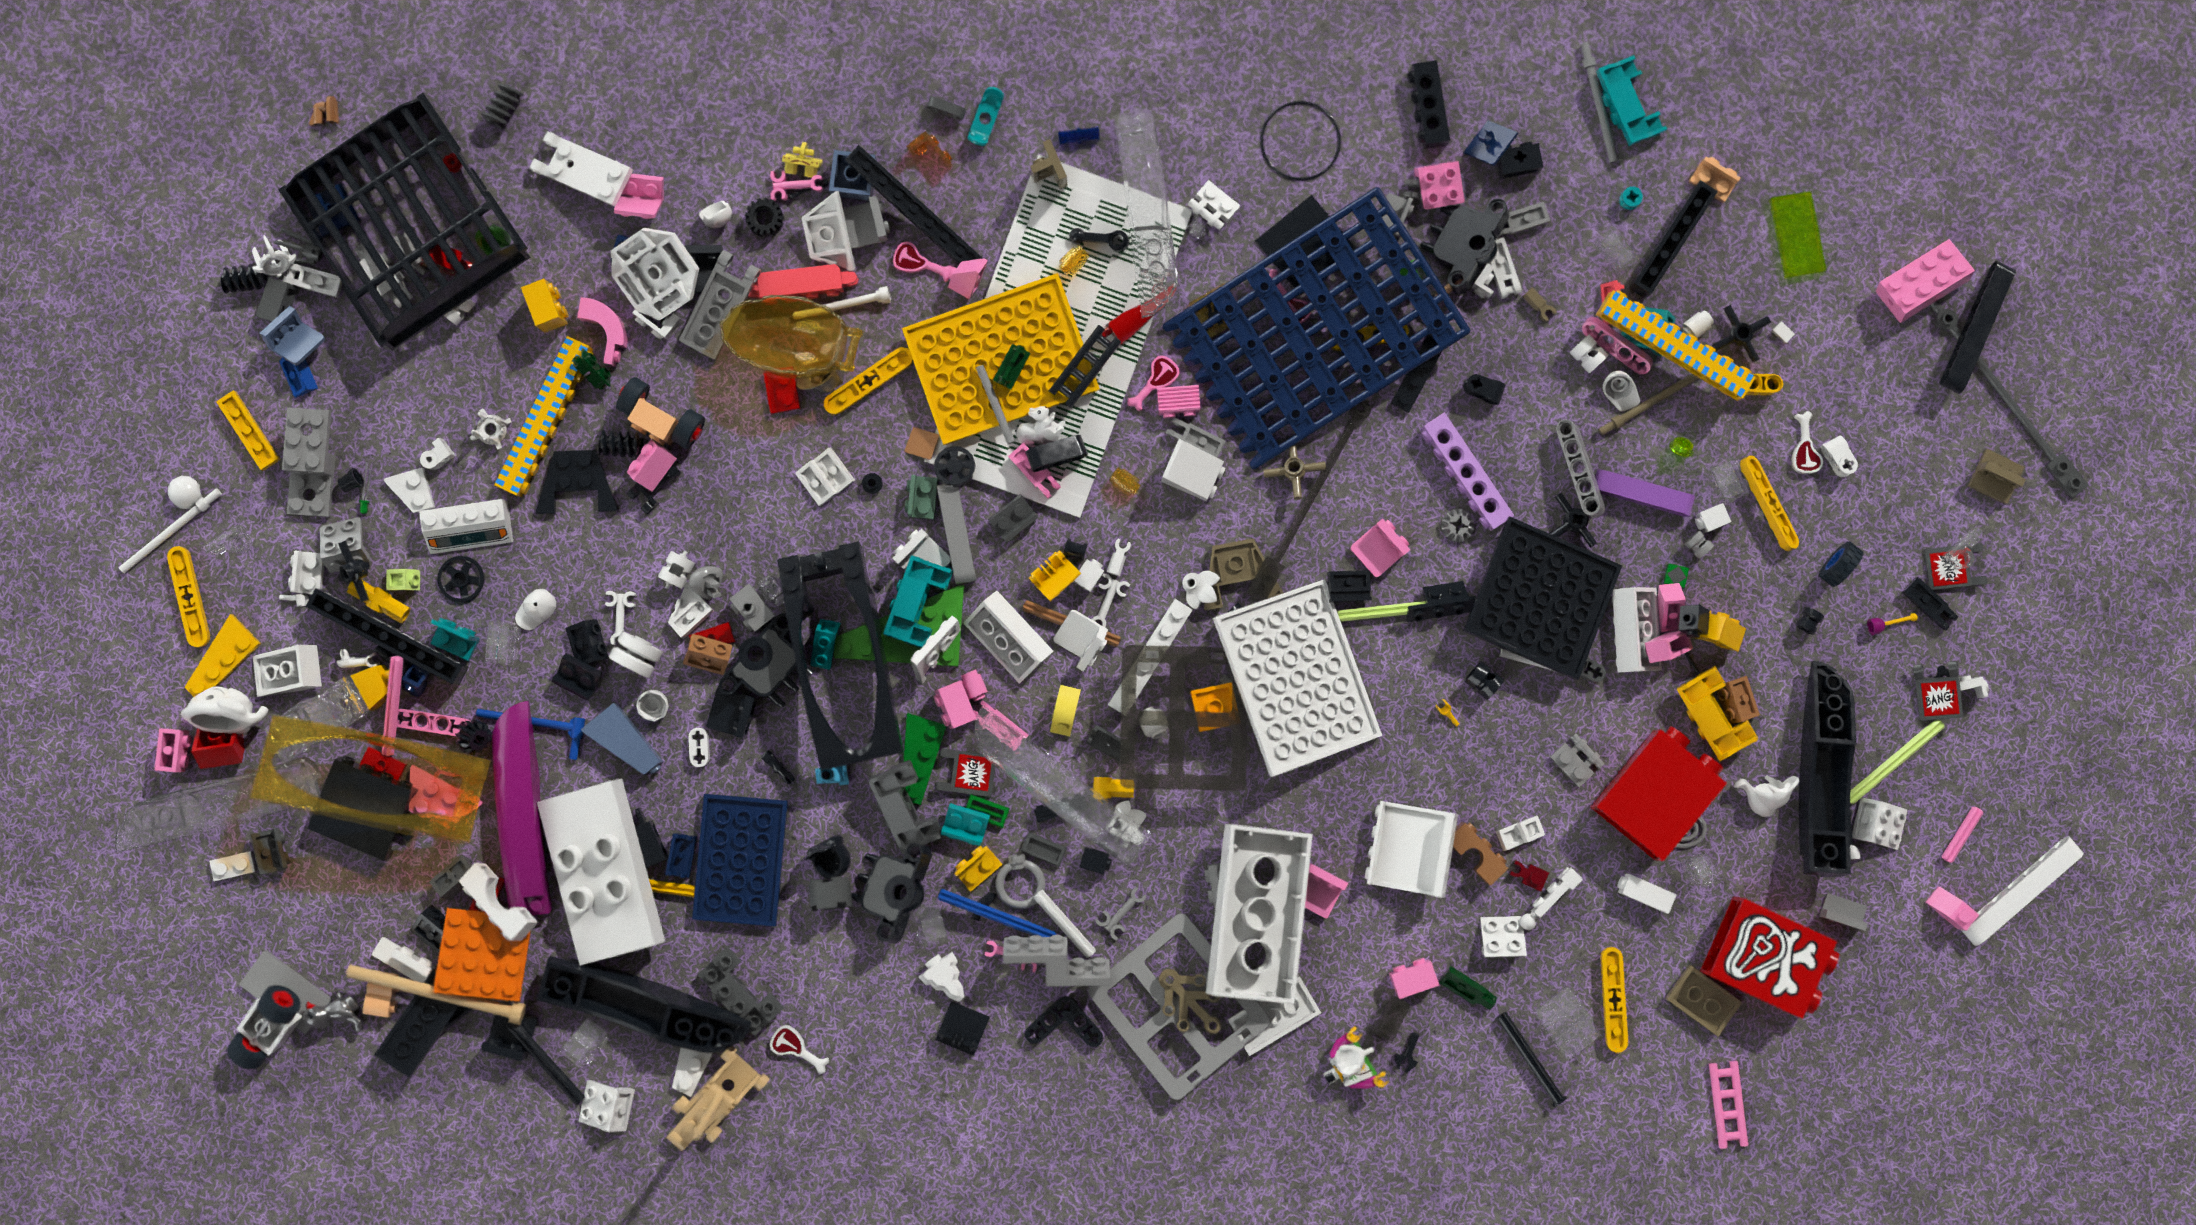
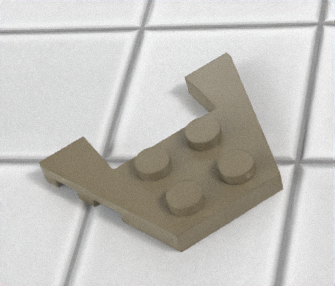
(1235, 564)

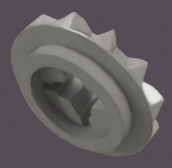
(1450, 530)

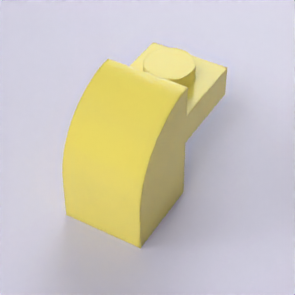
(1065, 710)

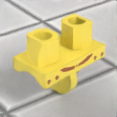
(792, 161)

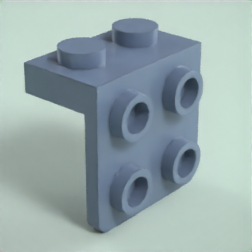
(291, 337)

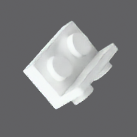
(306, 572)

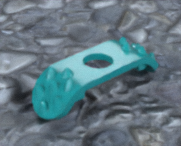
(990, 104)

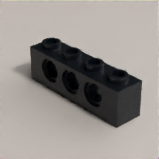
(1429, 73)

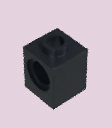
(1095, 860)

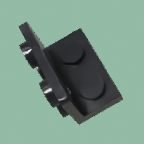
(705, 258)
(731, 713)
(503, 1043)

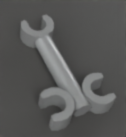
(1112, 924)

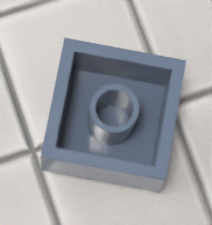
(847, 180)

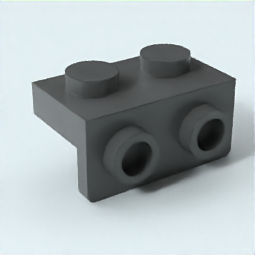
(269, 851)

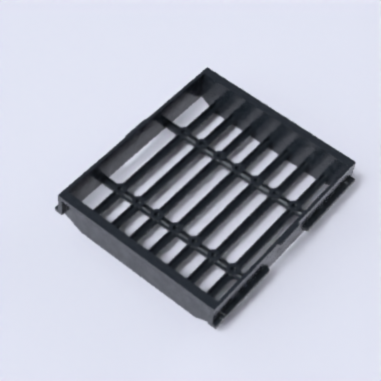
(451, 293)

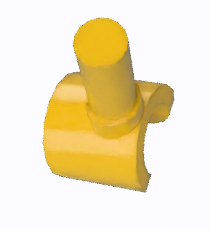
(1446, 710)

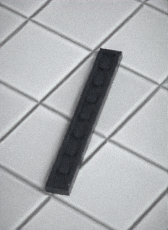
(910, 206)

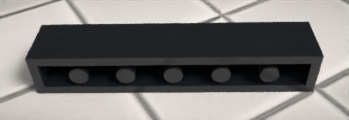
(1673, 239)

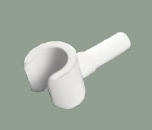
(300, 599)

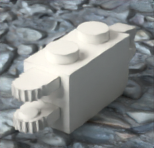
(372, 271)

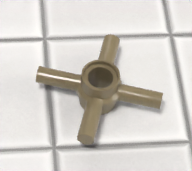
(1295, 477)

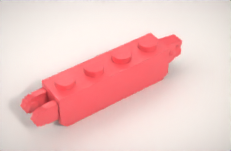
(804, 282)

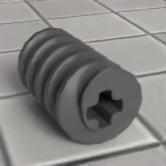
(501, 105)

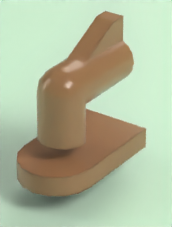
(331, 109)

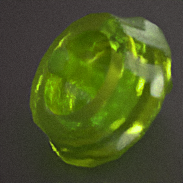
(1682, 447)

